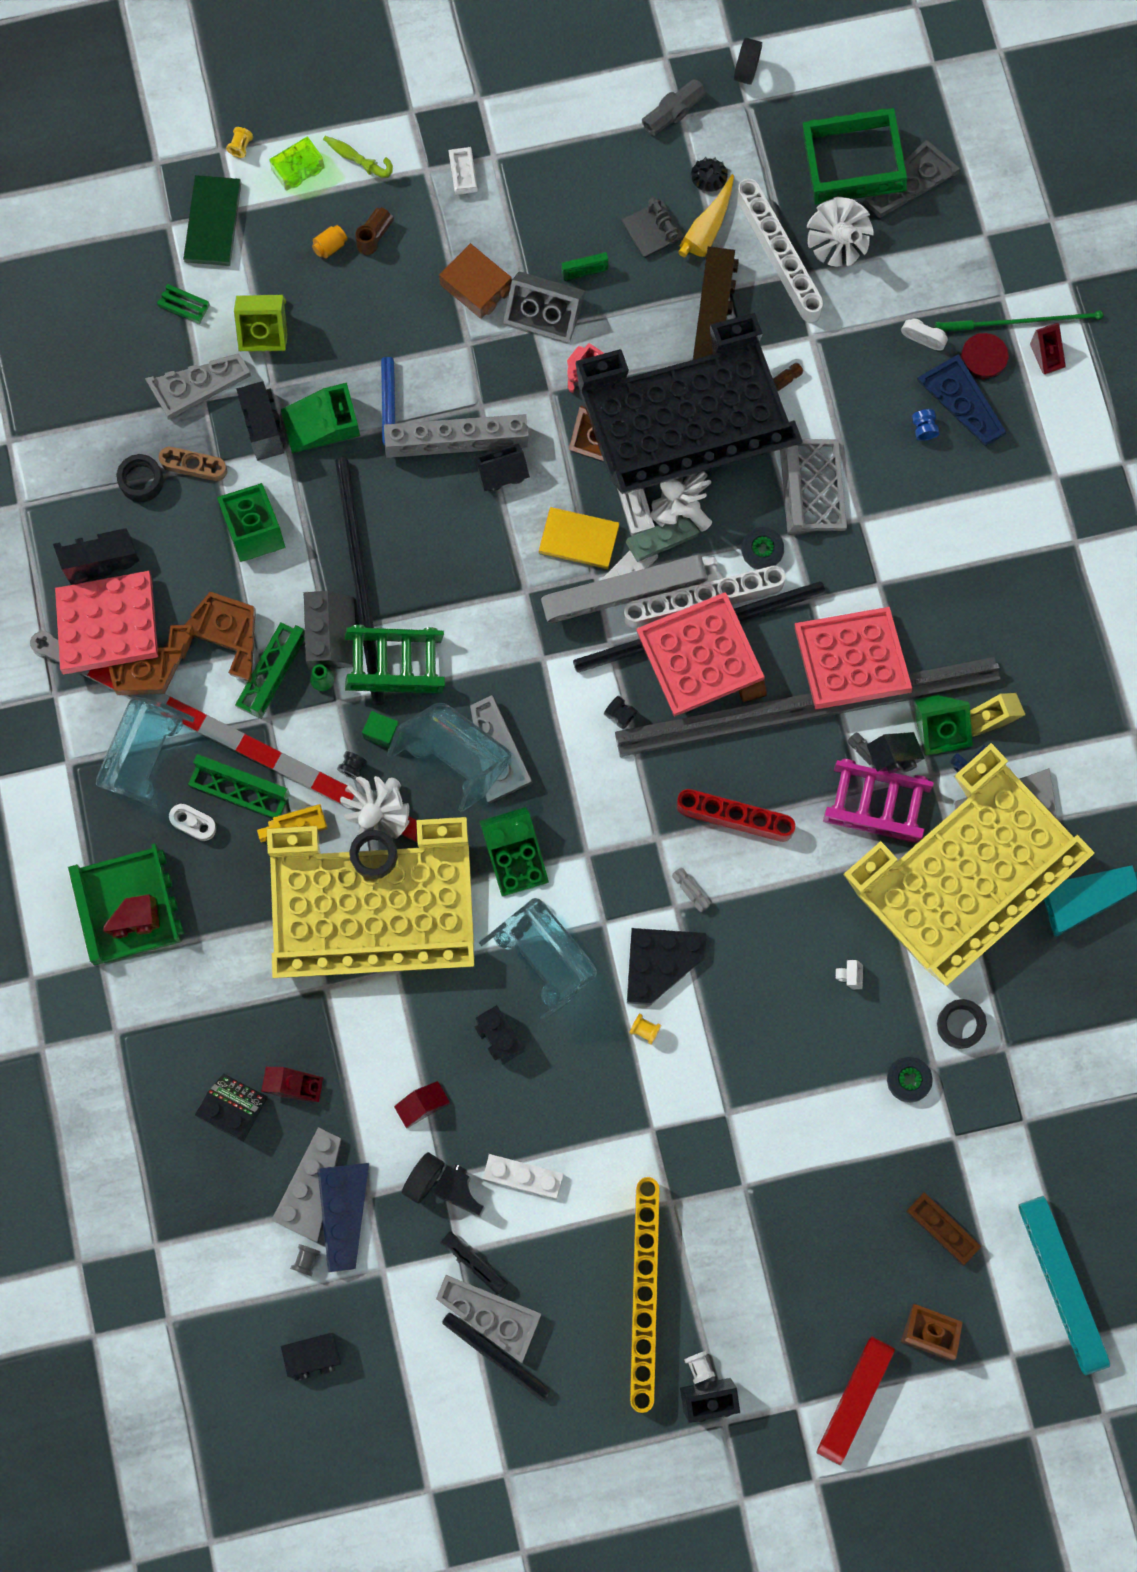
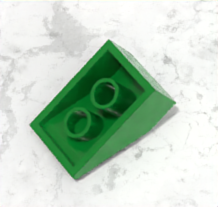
(251, 522)

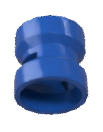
(925, 424)

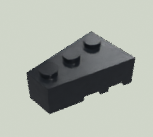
(261, 420)
(97, 556)

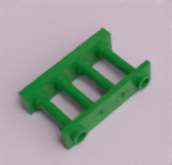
(382, 680)

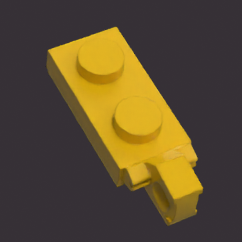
(305, 817)

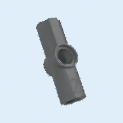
(673, 107)

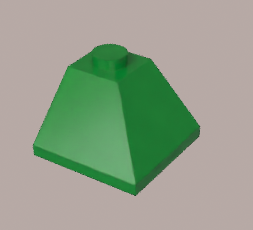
(943, 724)

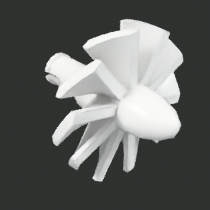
(843, 224)
(682, 499)
(379, 809)

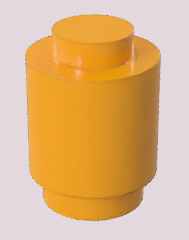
(329, 241)

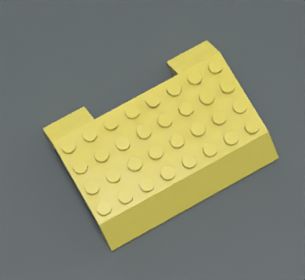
(971, 871)
(351, 924)

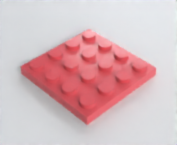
(106, 622)
(700, 654)
(852, 658)

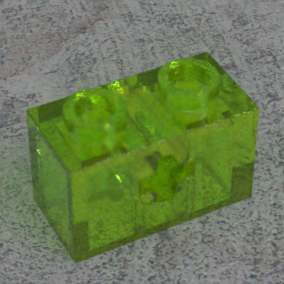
(297, 163)

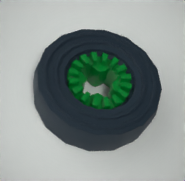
(773, 543)
(909, 1066)

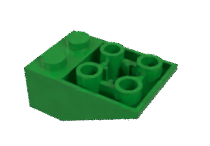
(321, 419)
(514, 851)

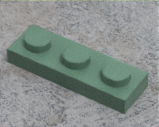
(661, 538)

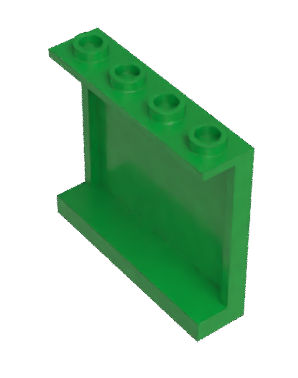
(102, 889)

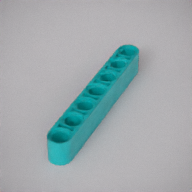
(1064, 1285)

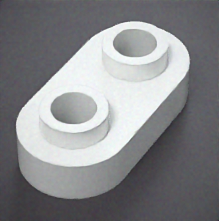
(925, 335)
(193, 823)

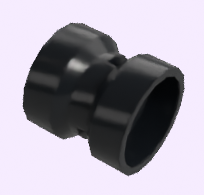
(620, 712)

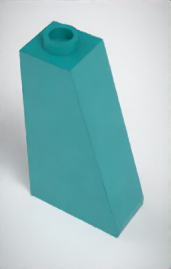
(1087, 896)

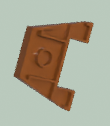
(227, 625)
(152, 674)

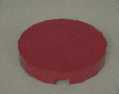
(985, 355)

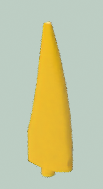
(707, 225)

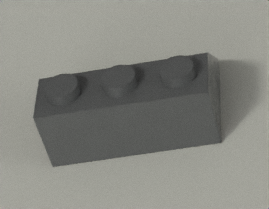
(543, 306)
(326, 621)

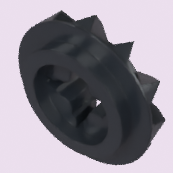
(715, 181)

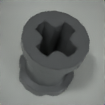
(305, 1260)

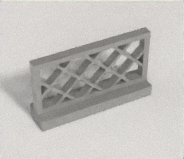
(793, 491)

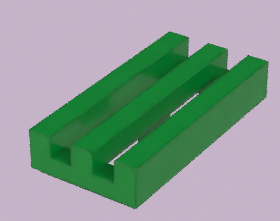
(585, 266)
(187, 296)

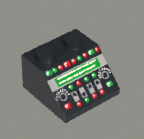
(231, 1107)

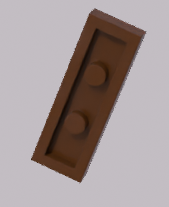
(943, 1229)

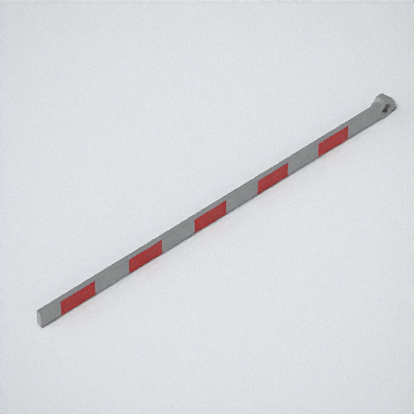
(230, 738)

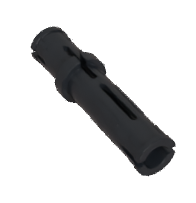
(473, 1262)

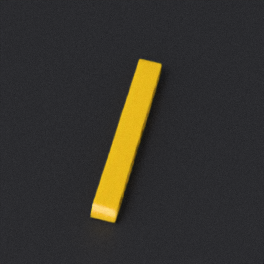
(650, 1281)

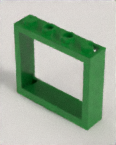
(859, 186)

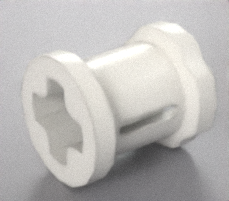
(699, 1367)

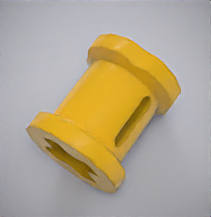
(239, 142)
(645, 1029)

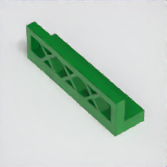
(276, 672)
(240, 778)

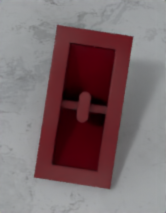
(1048, 348)
(421, 1104)

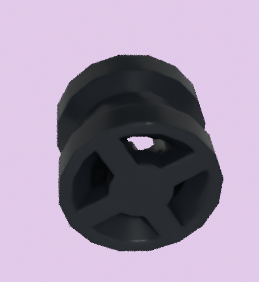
(352, 765)

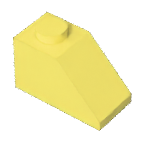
(996, 713)

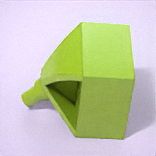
(260, 322)

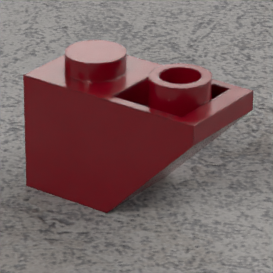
(134, 915)
(292, 1084)

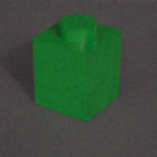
(380, 729)

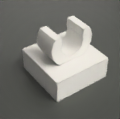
(852, 975)

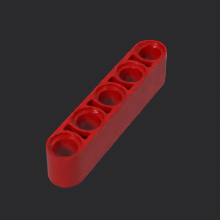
(748, 813)
(855, 1400)

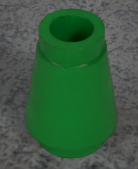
(322, 682)

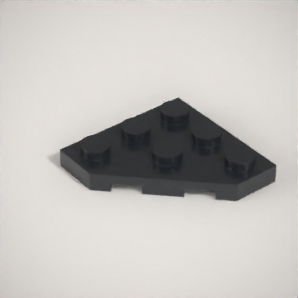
(660, 961)

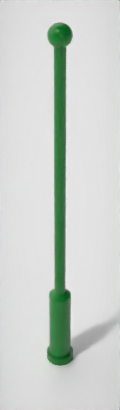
(970, 324)

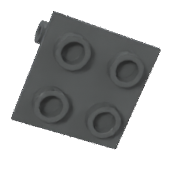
(652, 227)

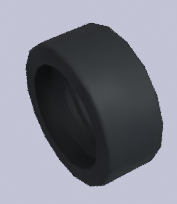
(747, 61)
(137, 461)
(368, 836)
(978, 1014)
(423, 1177)

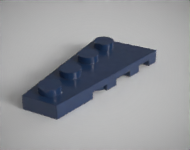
(962, 397)
(342, 1210)

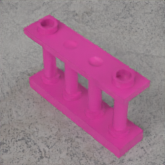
(861, 819)

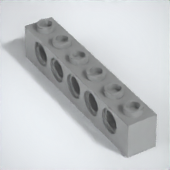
(455, 435)

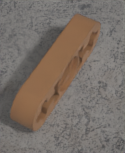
(174, 466)

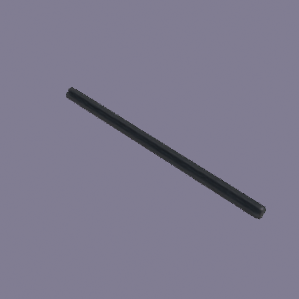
(358, 568)
(743, 612)

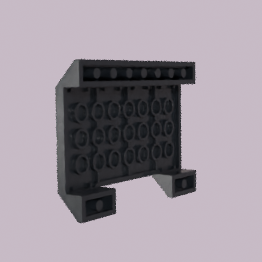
(686, 413)

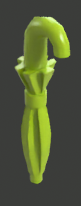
(369, 165)

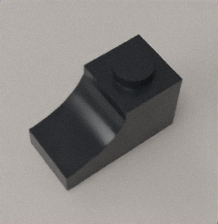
(455, 1189)

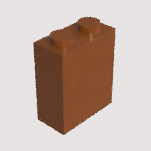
(476, 281)

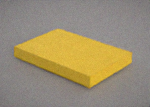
(579, 538)

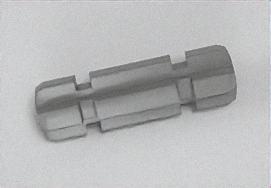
(691, 889)

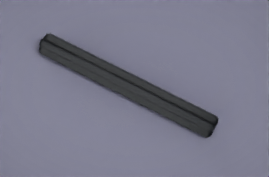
(496, 1356)

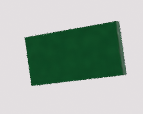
(212, 220)

